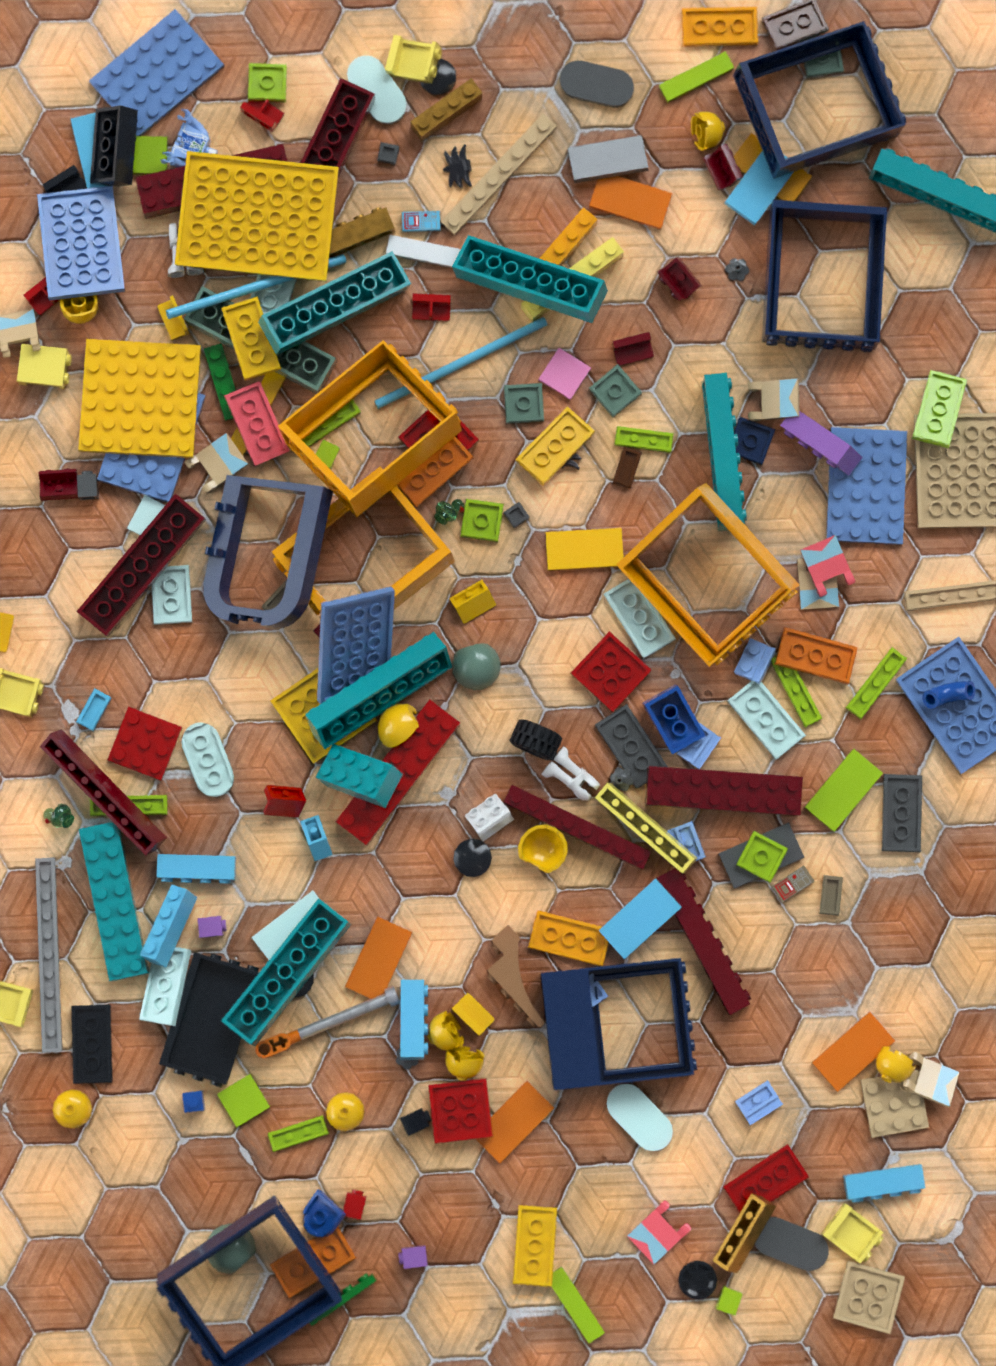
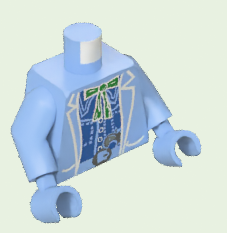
(190, 138)

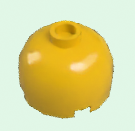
(708, 129)
(79, 309)
(444, 1032)
(464, 1063)
(894, 1066)
(72, 1109)
(345, 1111)

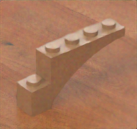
(508, 976)

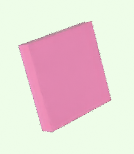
(564, 373)

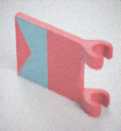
(826, 561)
(655, 1235)

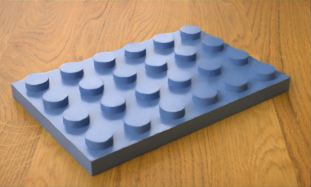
(158, 71)
(80, 243)
(145, 474)
(872, 498)
(353, 639)
(961, 727)

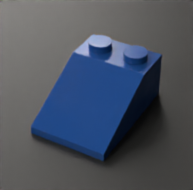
(673, 719)

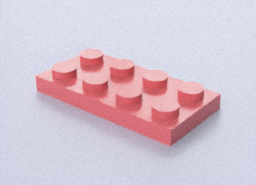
(256, 423)

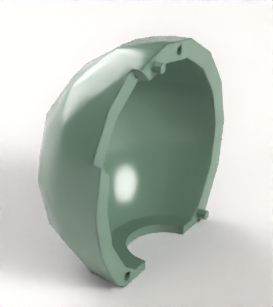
(476, 666)
(235, 1254)

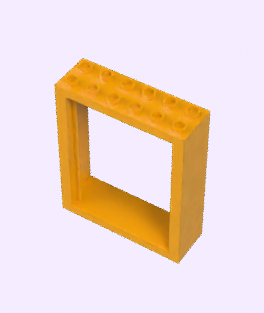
(342, 391)
(409, 583)
(674, 611)

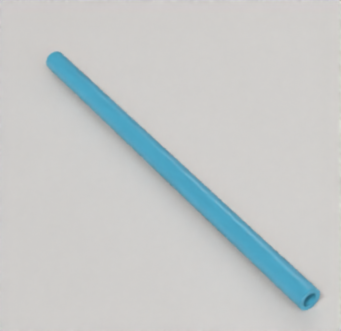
(239, 291)
(467, 359)

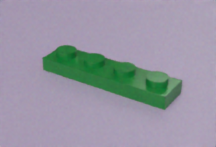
(221, 376)
(348, 1293)

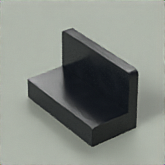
(65, 181)

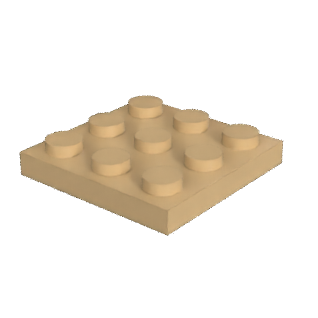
(891, 1109)
(868, 1297)

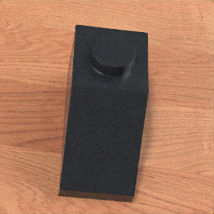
(415, 1121)

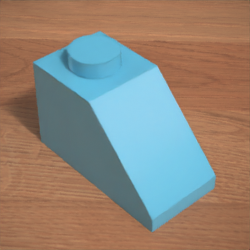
(316, 838)

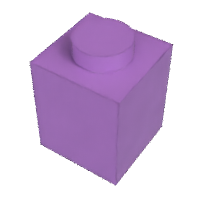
(211, 926)
(413, 1256)

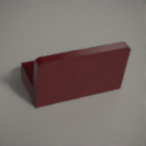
(633, 349)

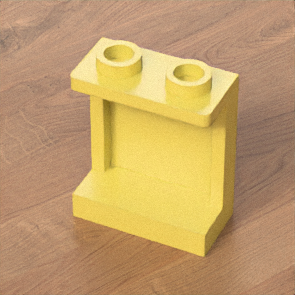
(413, 60)
(44, 366)
(19, 693)
(14, 1003)
(853, 1233)

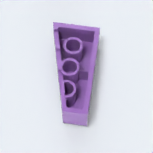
(822, 442)

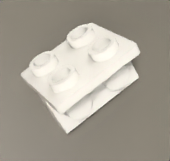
(489, 817)

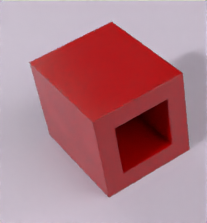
(354, 1204)

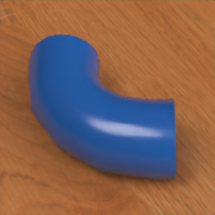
(948, 693)

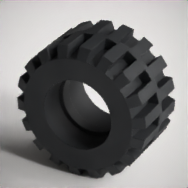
(535, 739)

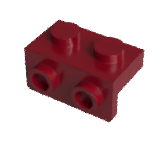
(723, 167)
(679, 279)
(58, 484)

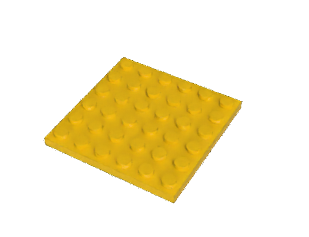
(139, 398)

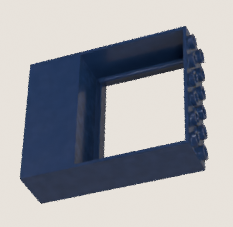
(576, 1030)

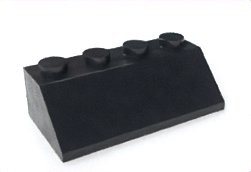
(114, 146)

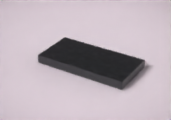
(92, 1044)

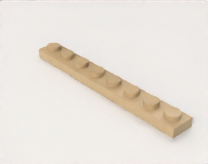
(498, 174)

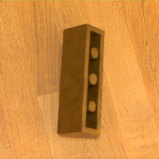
(446, 110)
(360, 231)
(744, 1233)

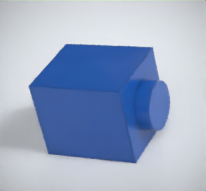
(193, 1101)

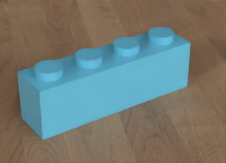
(196, 867)
(168, 926)
(412, 1020)
(884, 1181)

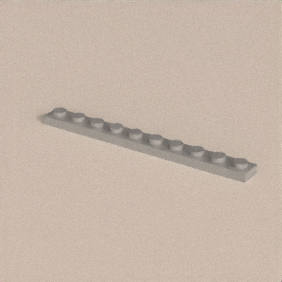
(48, 955)

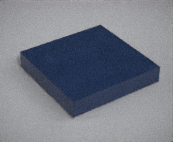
(753, 440)

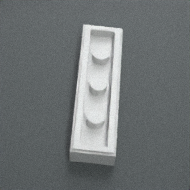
(422, 251)

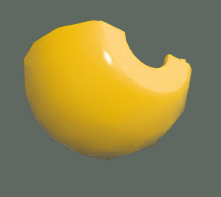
(397, 724)
(543, 847)

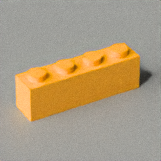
(570, 238)

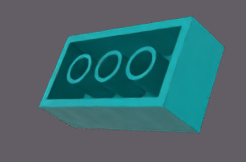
(359, 775)

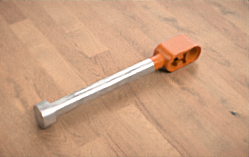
(389, 997)

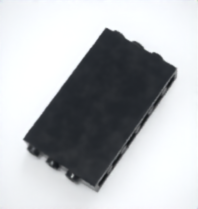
(200, 1040)

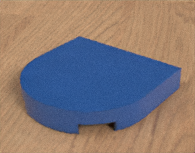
(322, 1215)

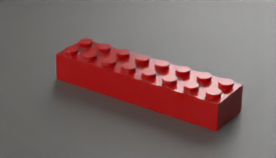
(411, 759)

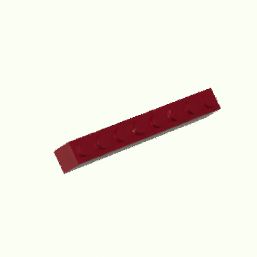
(103, 792)
(577, 827)
(704, 943)

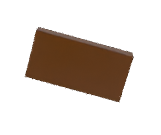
(627, 467)

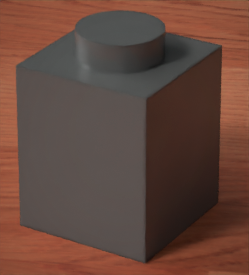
(87, 486)

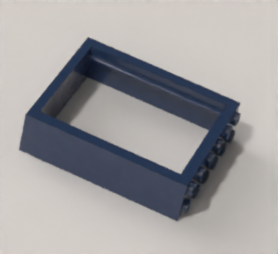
(874, 70)
(873, 305)
(274, 1331)

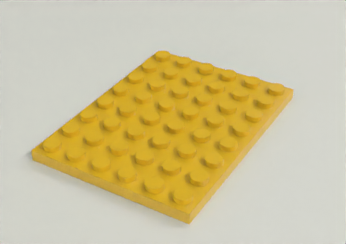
(256, 216)

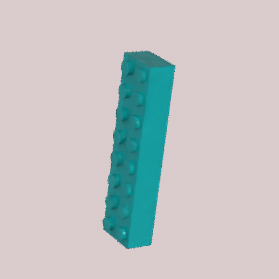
(935, 188)
(530, 279)
(334, 302)
(723, 443)
(378, 690)
(113, 901)
(286, 972)

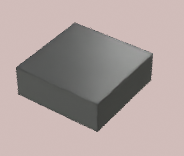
(388, 153)
(516, 515)

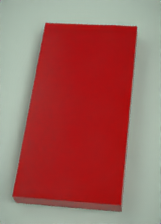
(767, 1178)

